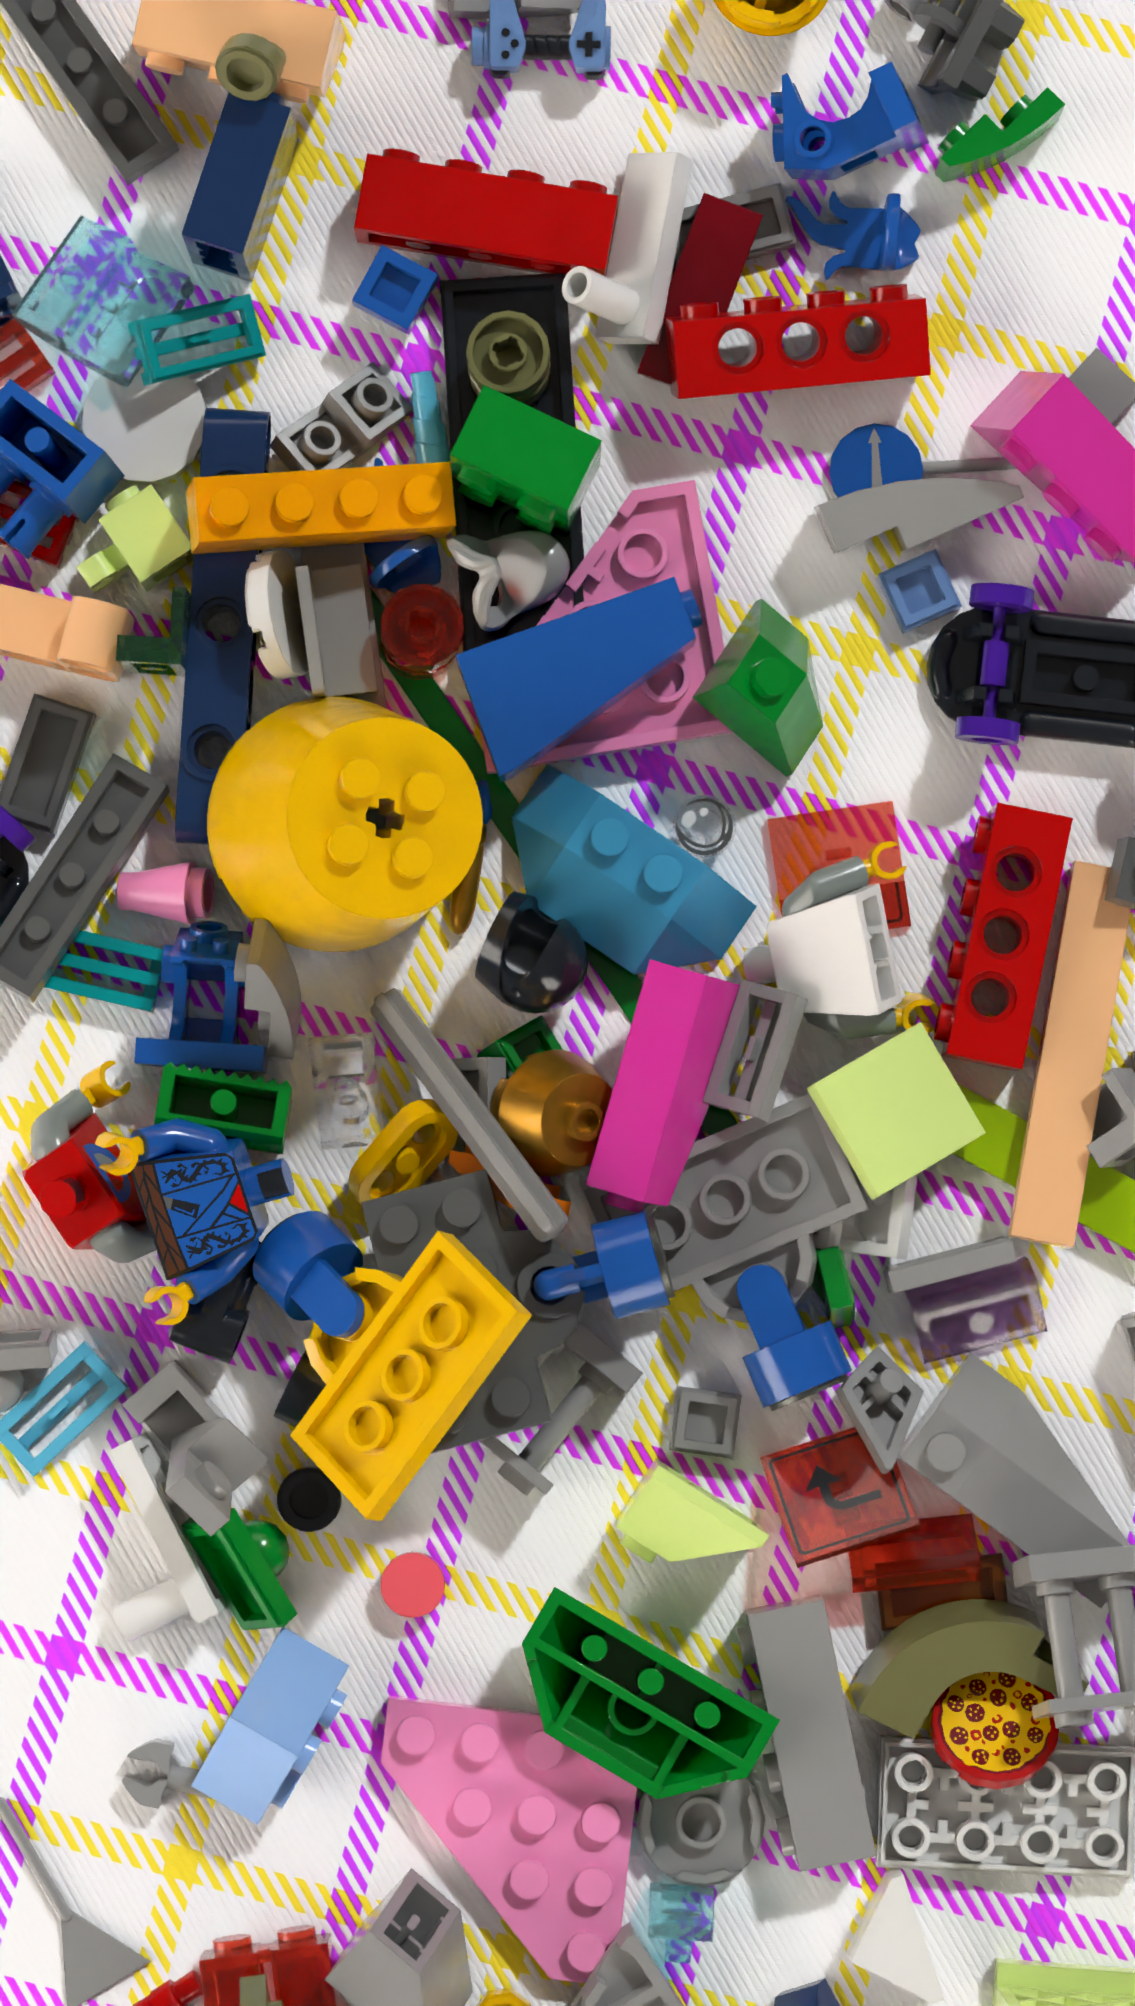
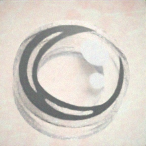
(704, 827)

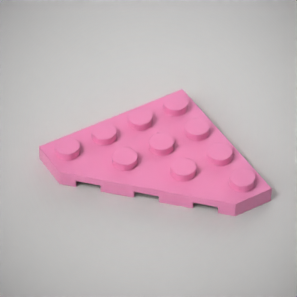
(648, 541)
(524, 1821)

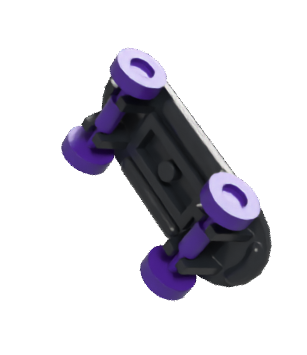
(1033, 672)

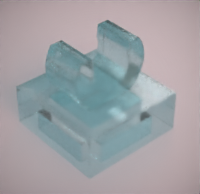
(679, 1917)

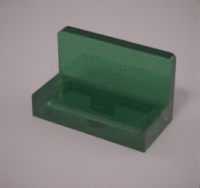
(159, 654)

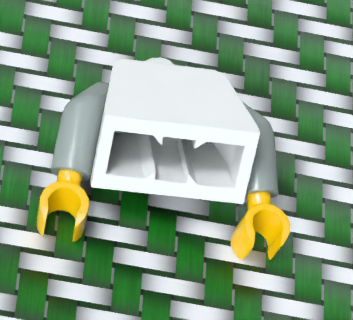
(838, 952)

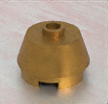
(553, 1110)

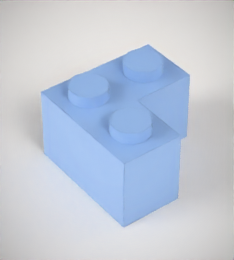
(273, 1728)

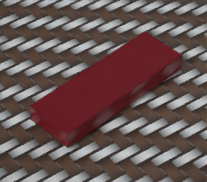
(706, 269)

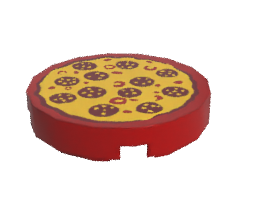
(989, 1729)

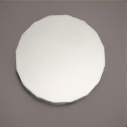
(146, 429)
(276, 611)

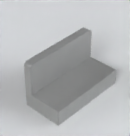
(336, 631)

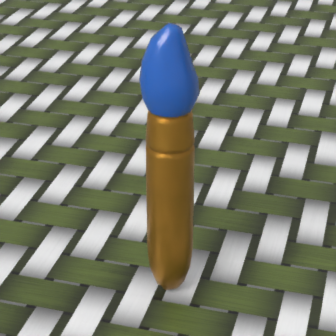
(465, 894)

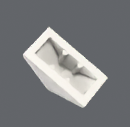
(892, 1940)

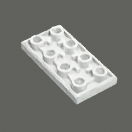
(1061, 1822)

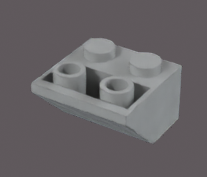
(406, 1952)

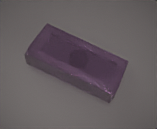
(977, 1310)

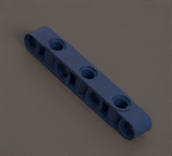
(218, 673)

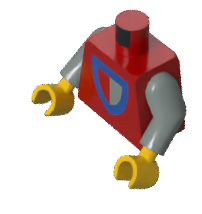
(81, 1199)

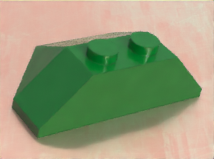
(637, 1704)

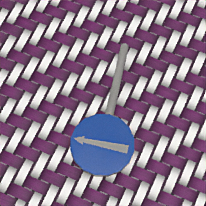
(886, 455)

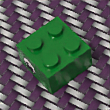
(524, 461)

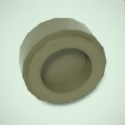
(250, 66)

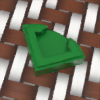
(836, 1286)

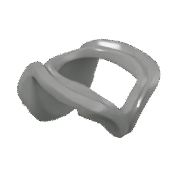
(524, 566)

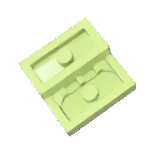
(896, 1110)

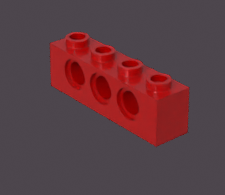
(895, 352)
(1041, 844)

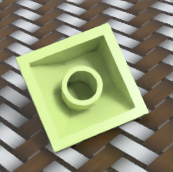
(682, 1520)

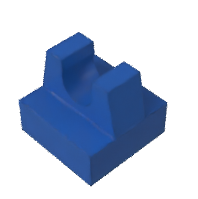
(395, 289)

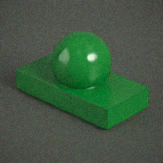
(245, 1567)

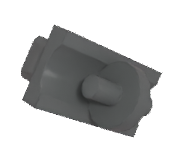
(953, 37)

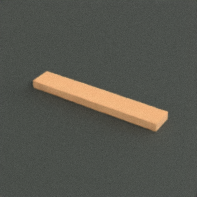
(1070, 1061)

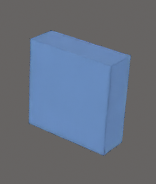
(919, 591)

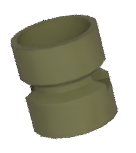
(509, 356)

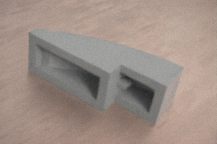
(911, 509)

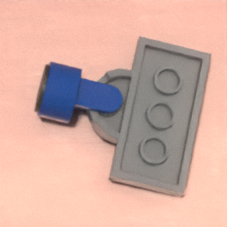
(747, 1241)

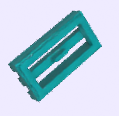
(149, 351)
(150, 979)

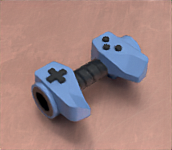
(504, 46)

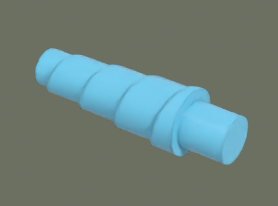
(429, 431)

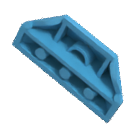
(621, 879)

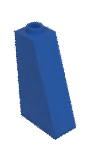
(568, 671)

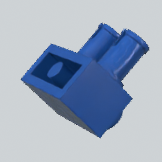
(61, 464)

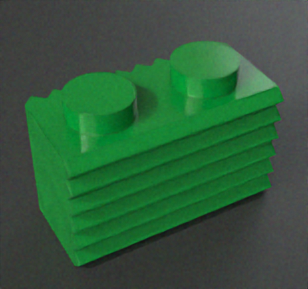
(235, 1106)

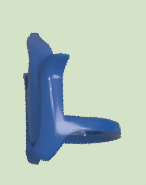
(870, 238)
(404, 562)

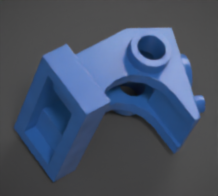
(876, 130)
(202, 954)

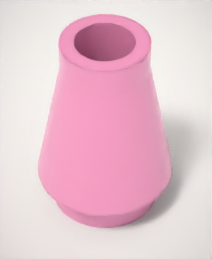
(169, 892)

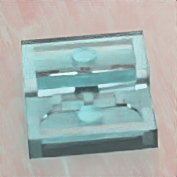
(93, 292)

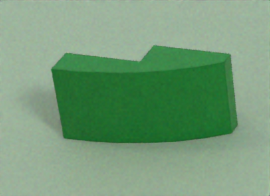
(984, 144)

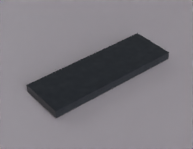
(463, 306)

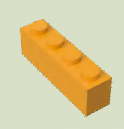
(320, 507)

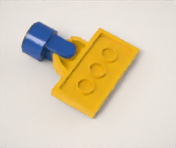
(389, 1347)

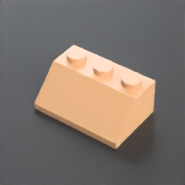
(194, 32)

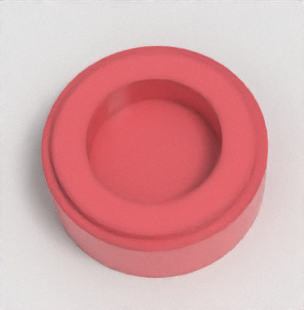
(412, 1584)

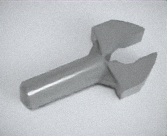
(179, 1777)

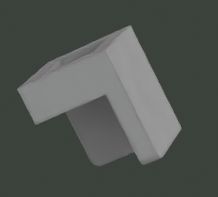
(1115, 1119)
(171, 1403)

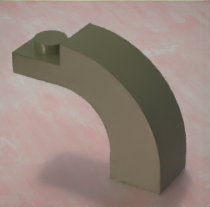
(944, 1646)

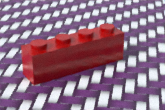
(484, 216)

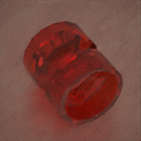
(421, 631)

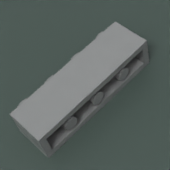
(813, 1741)

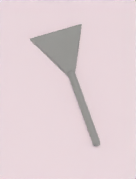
(90, 1954)

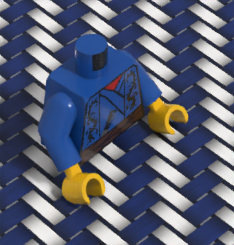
(198, 1204)

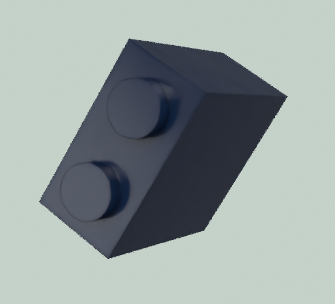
(241, 185)

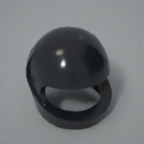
(531, 957)

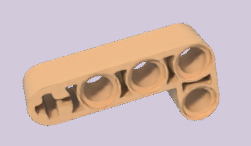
(63, 633)

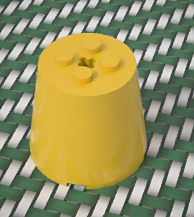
(295, 830)

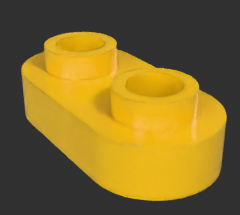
(403, 1152)

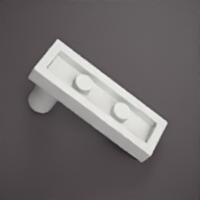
(642, 252)
(190, 1584)

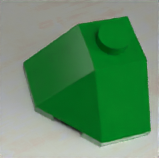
(766, 688)

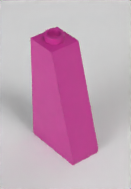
(661, 1086)

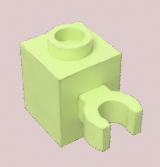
(143, 539)

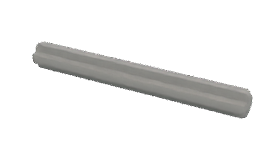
(469, 1115)

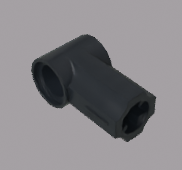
(219, 1320)

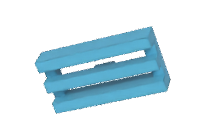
(99, 1371)

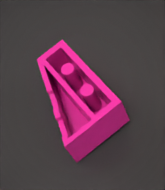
(1069, 455)

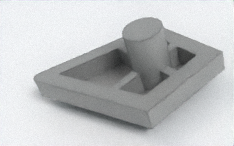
(880, 1405)

